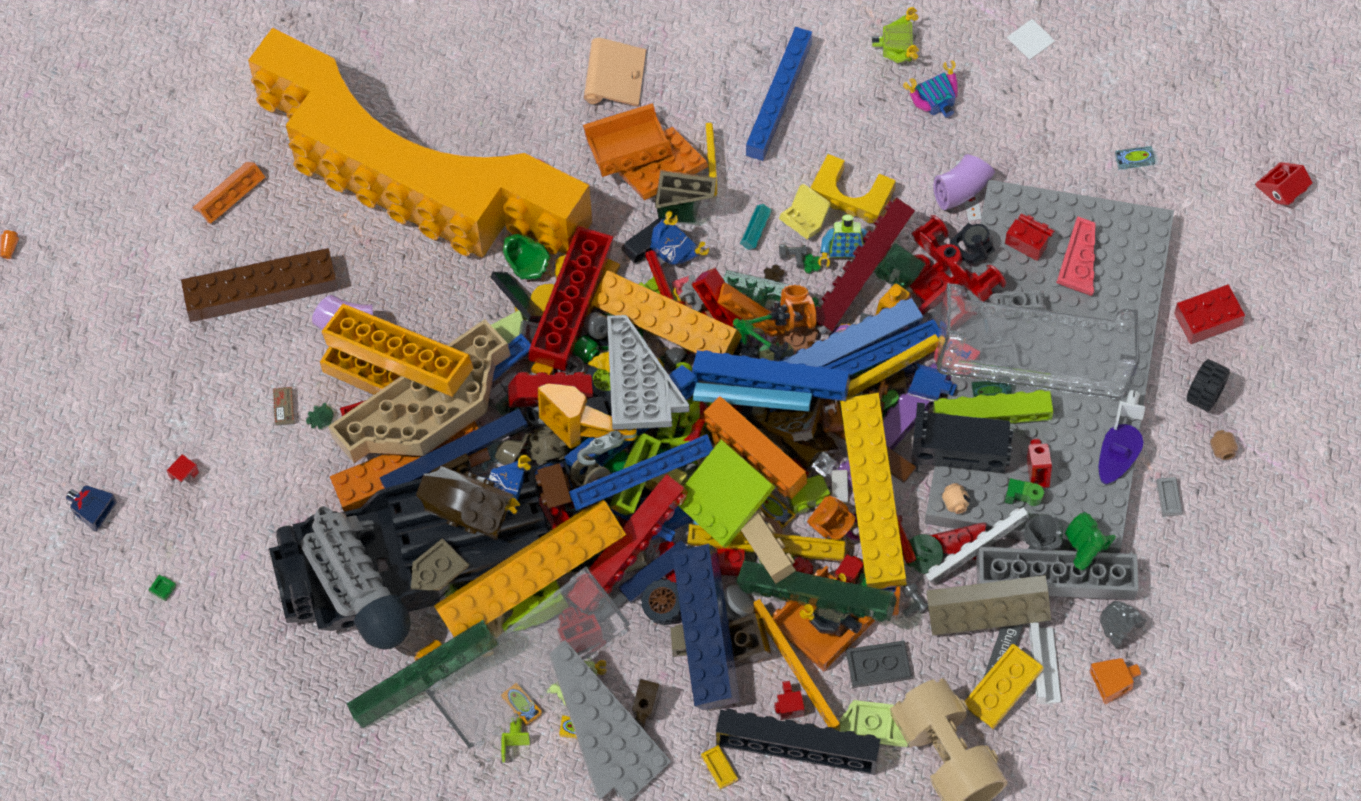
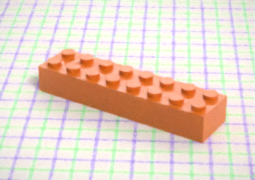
(362, 481)

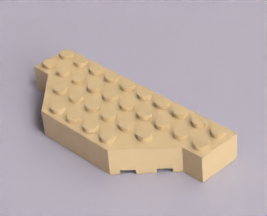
(416, 418)

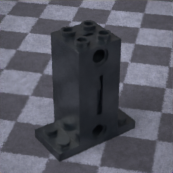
(961, 441)

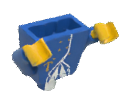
(672, 244)
(510, 478)

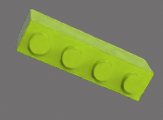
(642, 449)

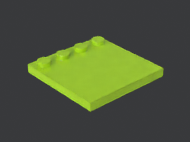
(725, 493)

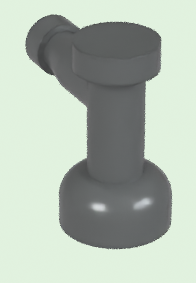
(799, 252)
(920, 605)

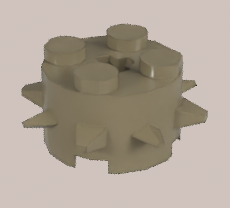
(545, 445)

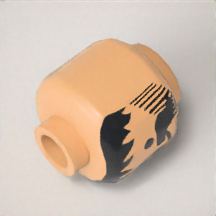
(956, 498)

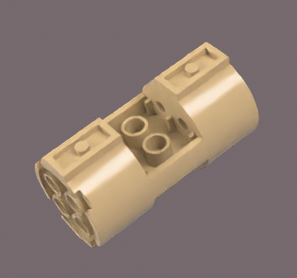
(931, 716)

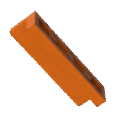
(229, 191)
(748, 309)

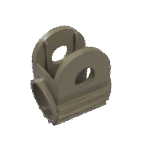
(591, 474)

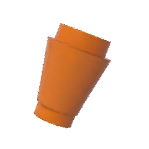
(8, 243)

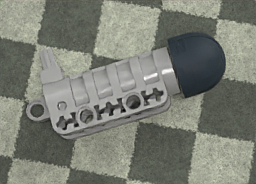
(379, 615)

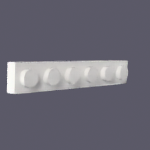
(970, 549)

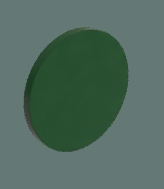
(927, 552)

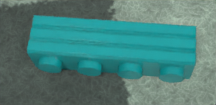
(755, 226)

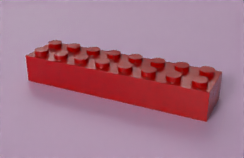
(571, 298)

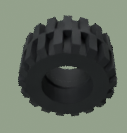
(1208, 385)

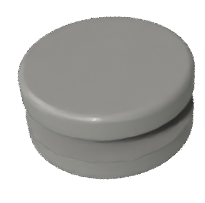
(737, 603)

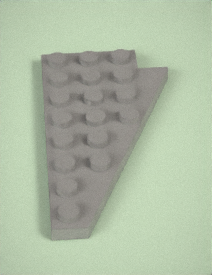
(639, 384)
(610, 739)

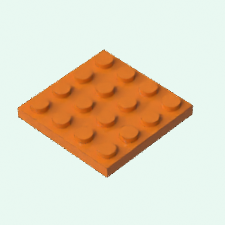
(685, 159)

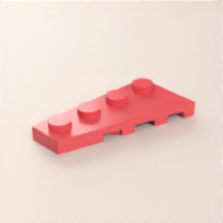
(1078, 261)

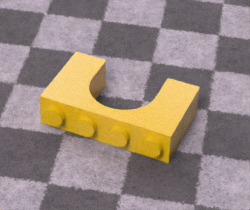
(865, 207)

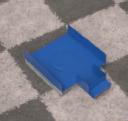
(929, 383)

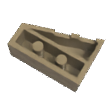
(683, 188)

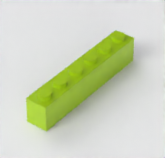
(1010, 407)

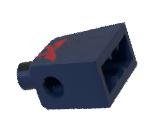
(91, 505)

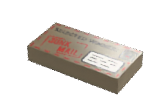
(283, 405)

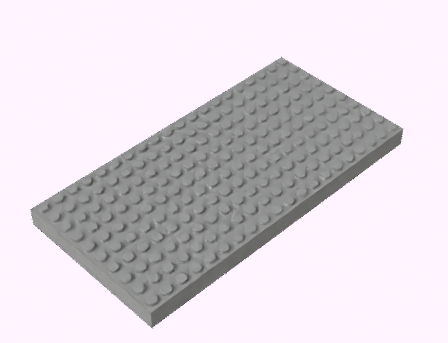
(1127, 275)

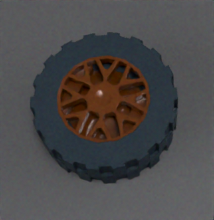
(661, 602)

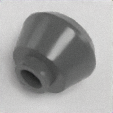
(675, 356)

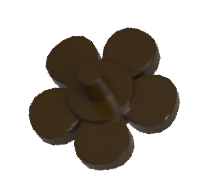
(773, 273)

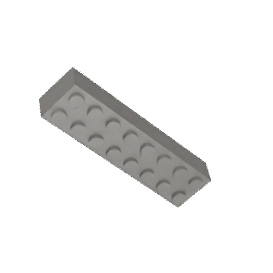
(1106, 578)

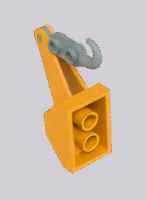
(567, 415)

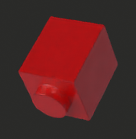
(851, 567)

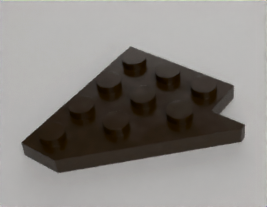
(788, 423)

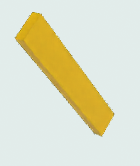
(892, 365)

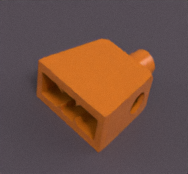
(1113, 678)

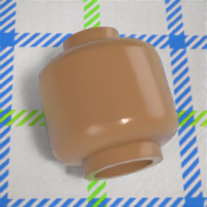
(1224, 445)

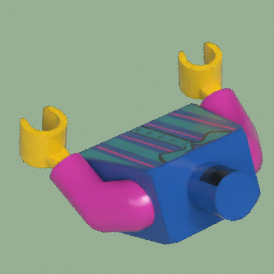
(936, 93)

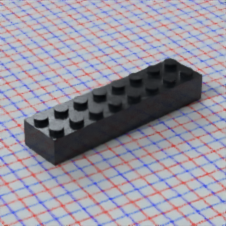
(797, 741)

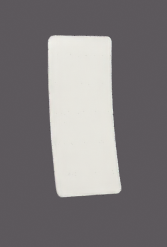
(839, 485)

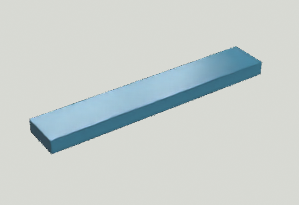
(753, 396)

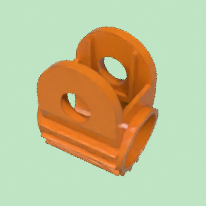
(798, 300)
(829, 518)

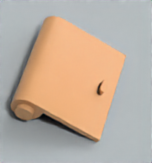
(611, 72)

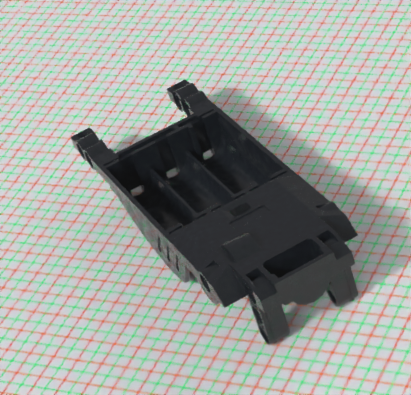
(306, 598)

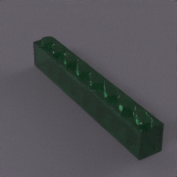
(819, 591)
(422, 674)

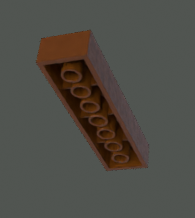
(259, 285)

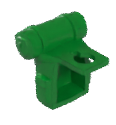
(1087, 539)

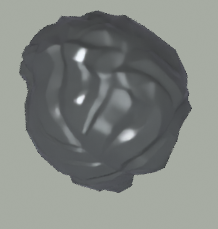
(1044, 532)

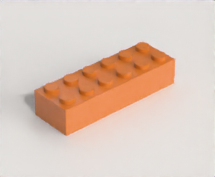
(755, 447)

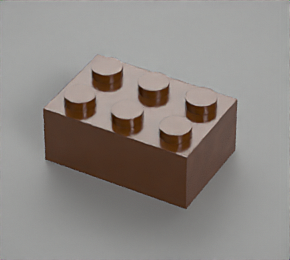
(555, 485)

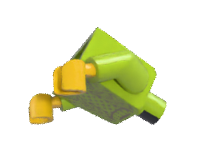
(898, 38)

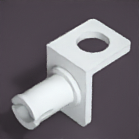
(1130, 408)

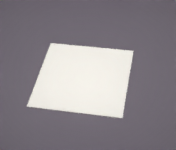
(1030, 39)

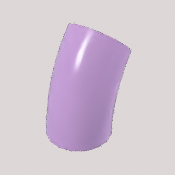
(962, 182)
(329, 306)

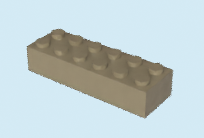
(988, 605)

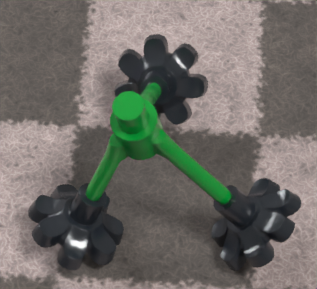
(749, 349)

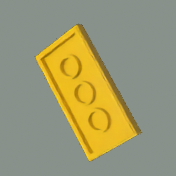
(1003, 686)

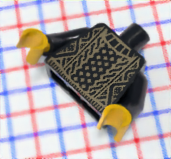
(830, 621)

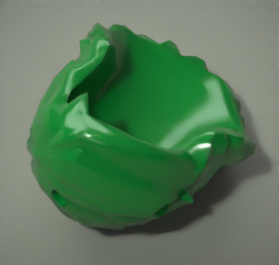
(525, 256)

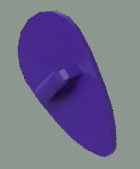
(1119, 452)

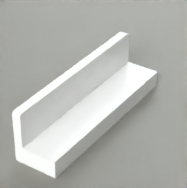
(1044, 652)

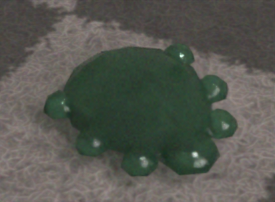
(320, 416)

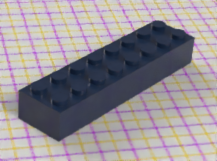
(705, 627)

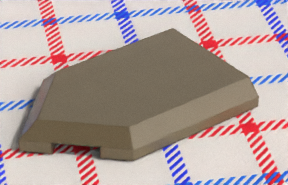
(437, 567)

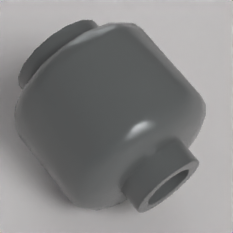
(596, 325)

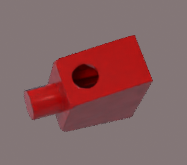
(1039, 458)

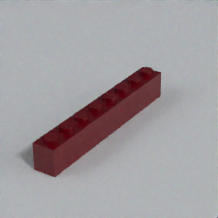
(863, 264)

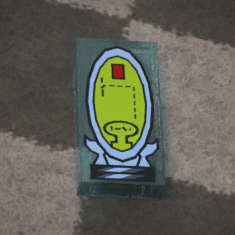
(1134, 157)

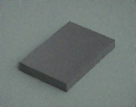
(878, 664)

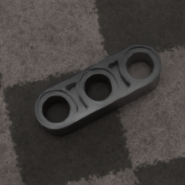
(639, 244)

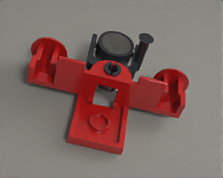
(977, 243)

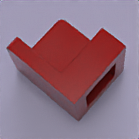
(182, 468)

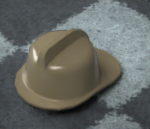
(509, 450)

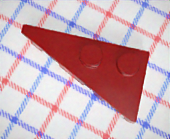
(954, 539)

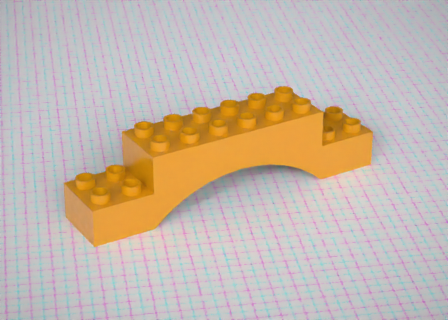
(440, 192)

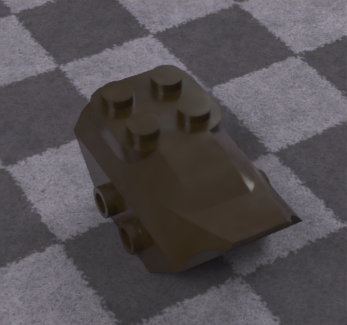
(465, 500)

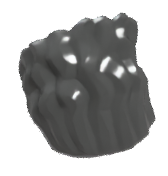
(1119, 620)

